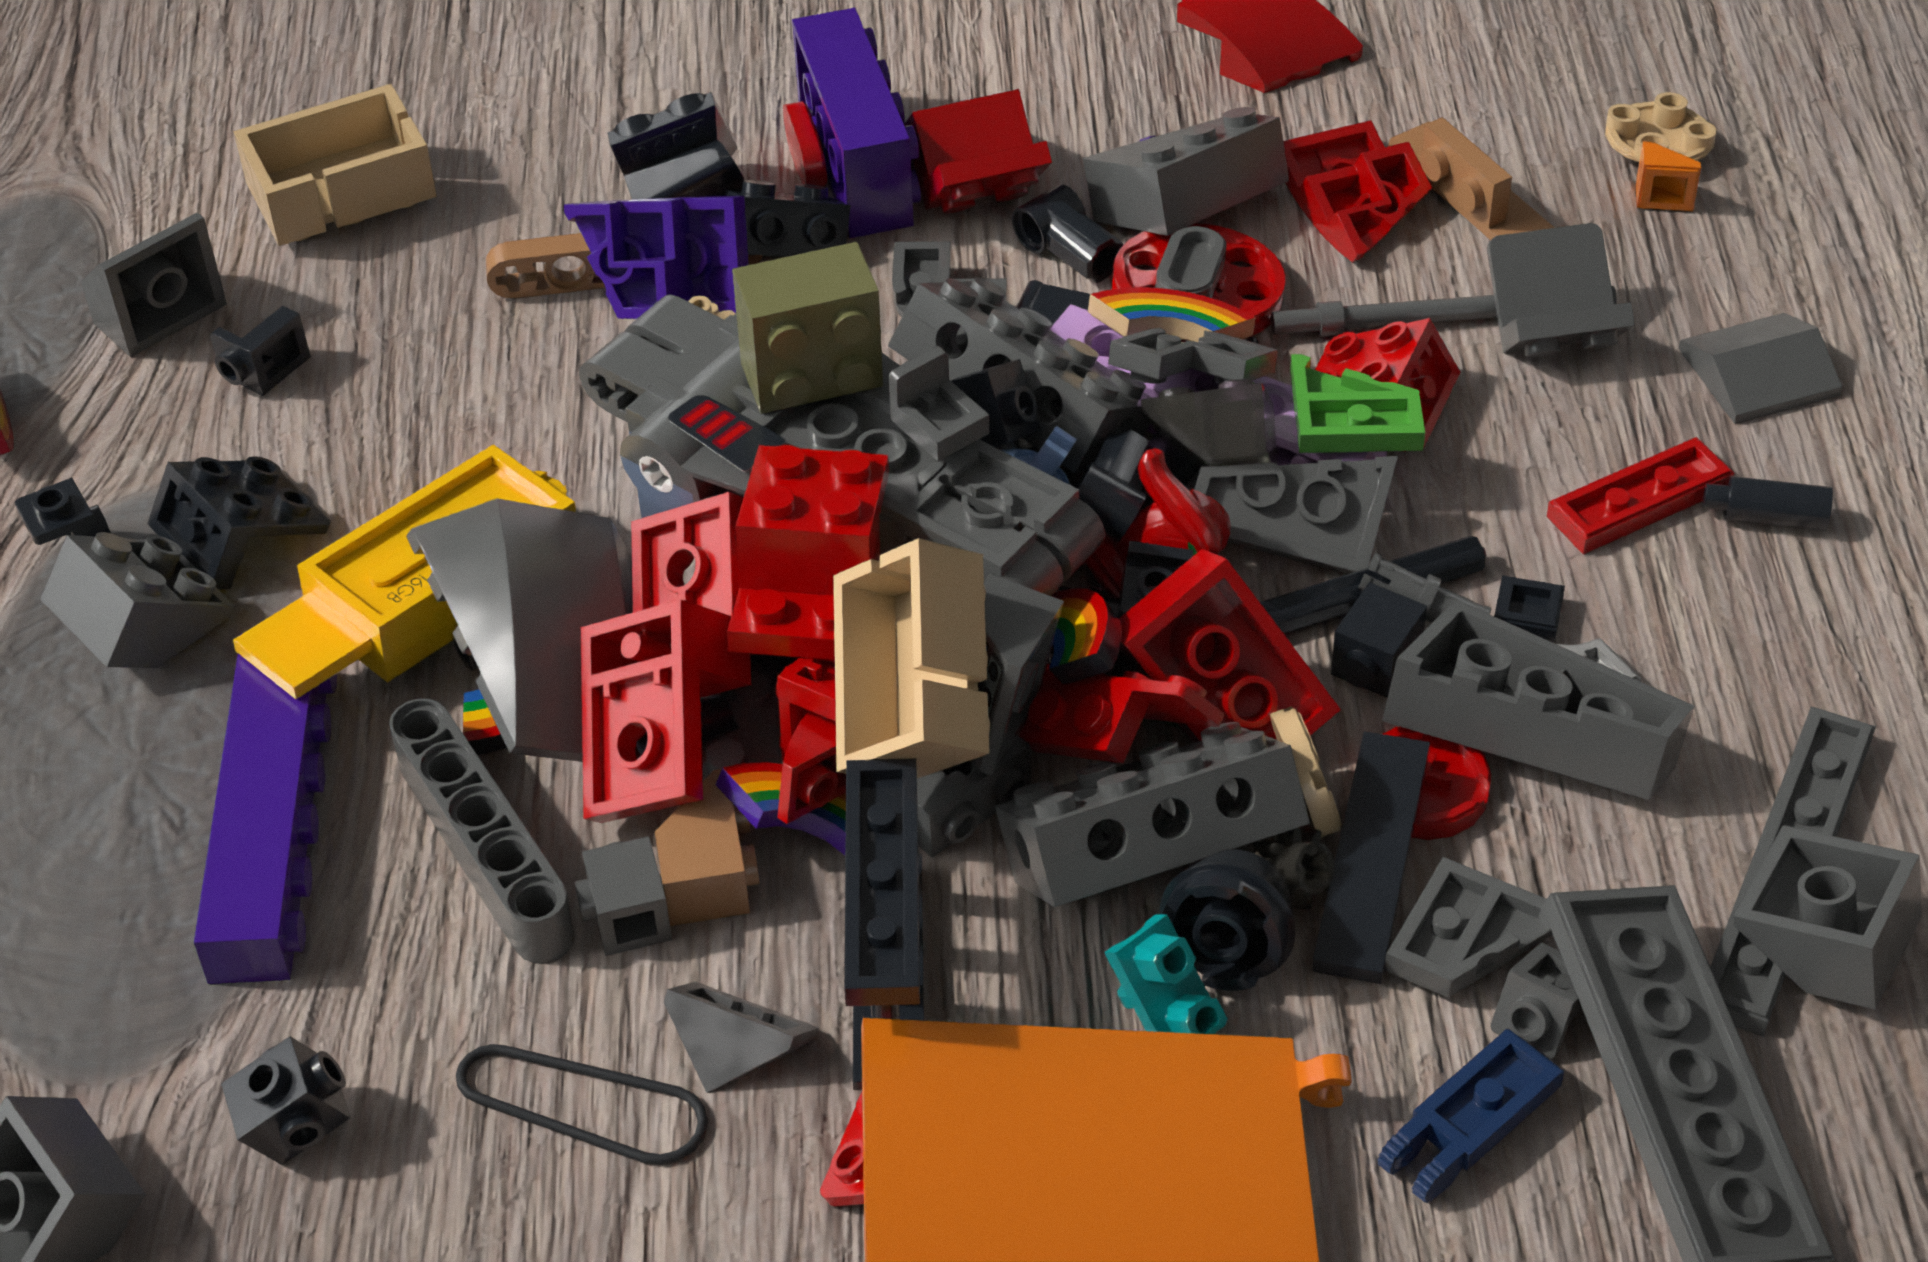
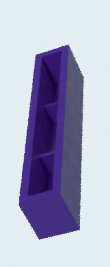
(262, 830)

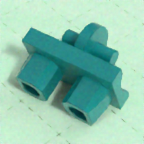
(1162, 981)

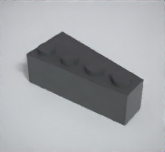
(1535, 703)

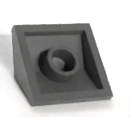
(1763, 366)

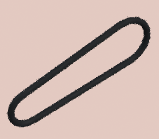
(574, 1132)

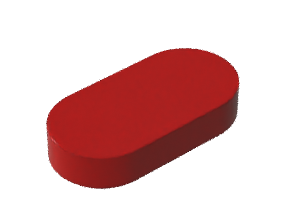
(804, 144)

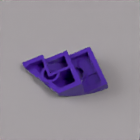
(664, 248)

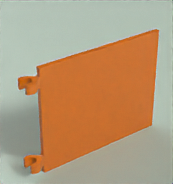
(1086, 1144)

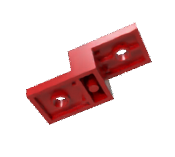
(660, 661)

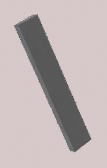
(1811, 799)

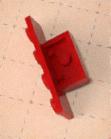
(1103, 713)

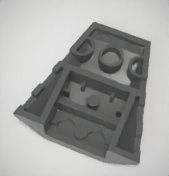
(520, 594)

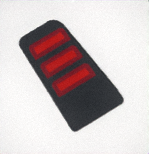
(724, 430)

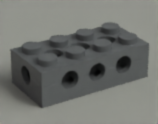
(1067, 380)
(1150, 813)

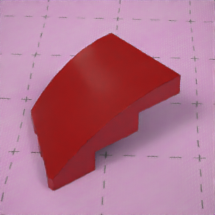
(1271, 40)
(1354, 184)

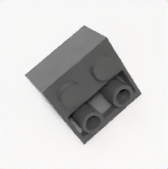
(133, 598)

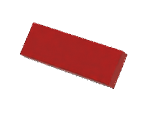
(1637, 495)

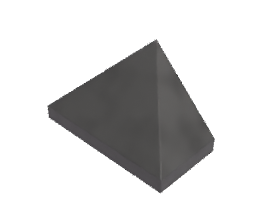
(730, 1034)

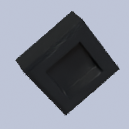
(1530, 605)

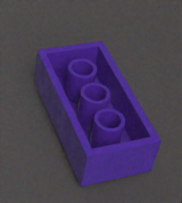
(857, 121)

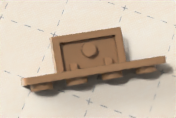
(1470, 180)

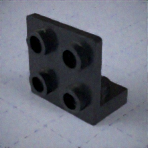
(219, 504)

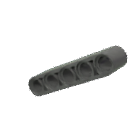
(482, 831)

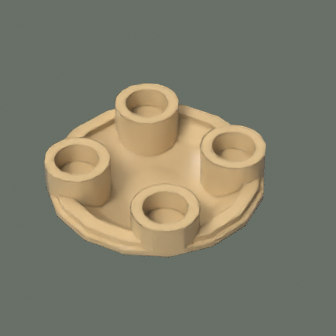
(1662, 122)

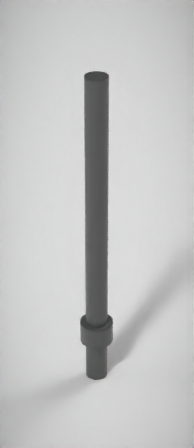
(1333, 318)

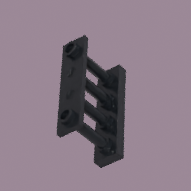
(882, 896)

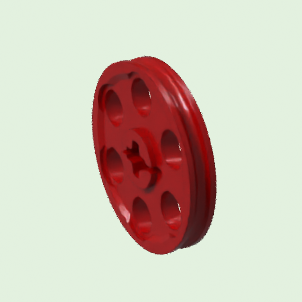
(1262, 279)

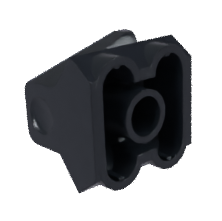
(677, 150)

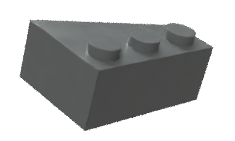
(1187, 172)

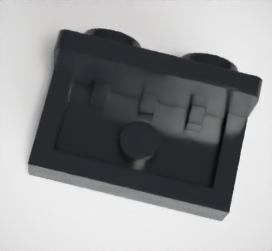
(791, 222)

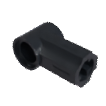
(1060, 224)
(1113, 482)

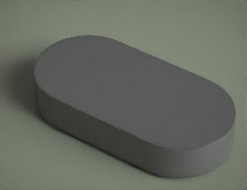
(1192, 261)

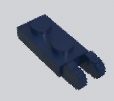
(1473, 1112)

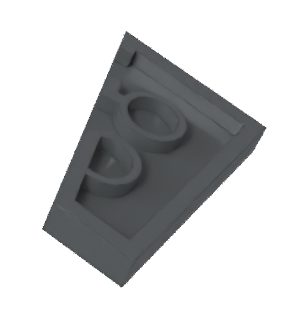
(1304, 511)

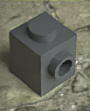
(624, 896)

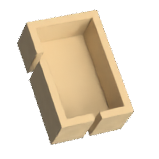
(335, 164)
(911, 658)

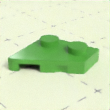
(1353, 412)

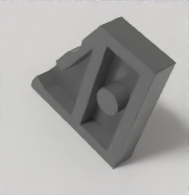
(1465, 929)

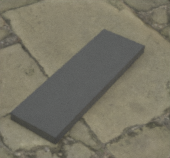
(1684, 1078)

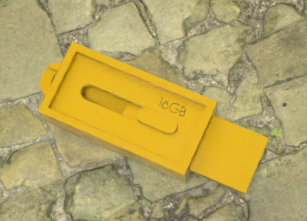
(370, 590)

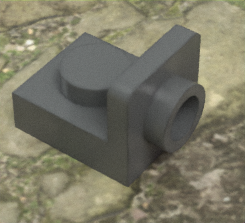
(1538, 1001)

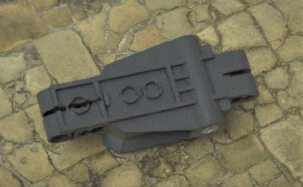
(972, 500)

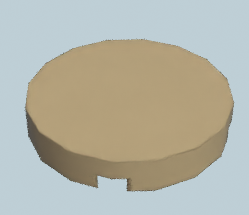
(1318, 800)

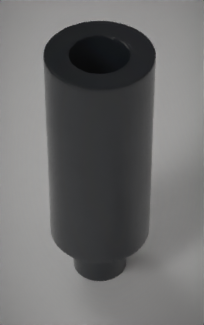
(1772, 502)

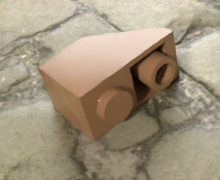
(702, 858)

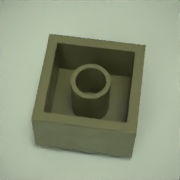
(808, 327)

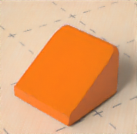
(1666, 179)

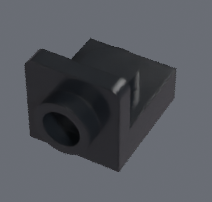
(263, 354)

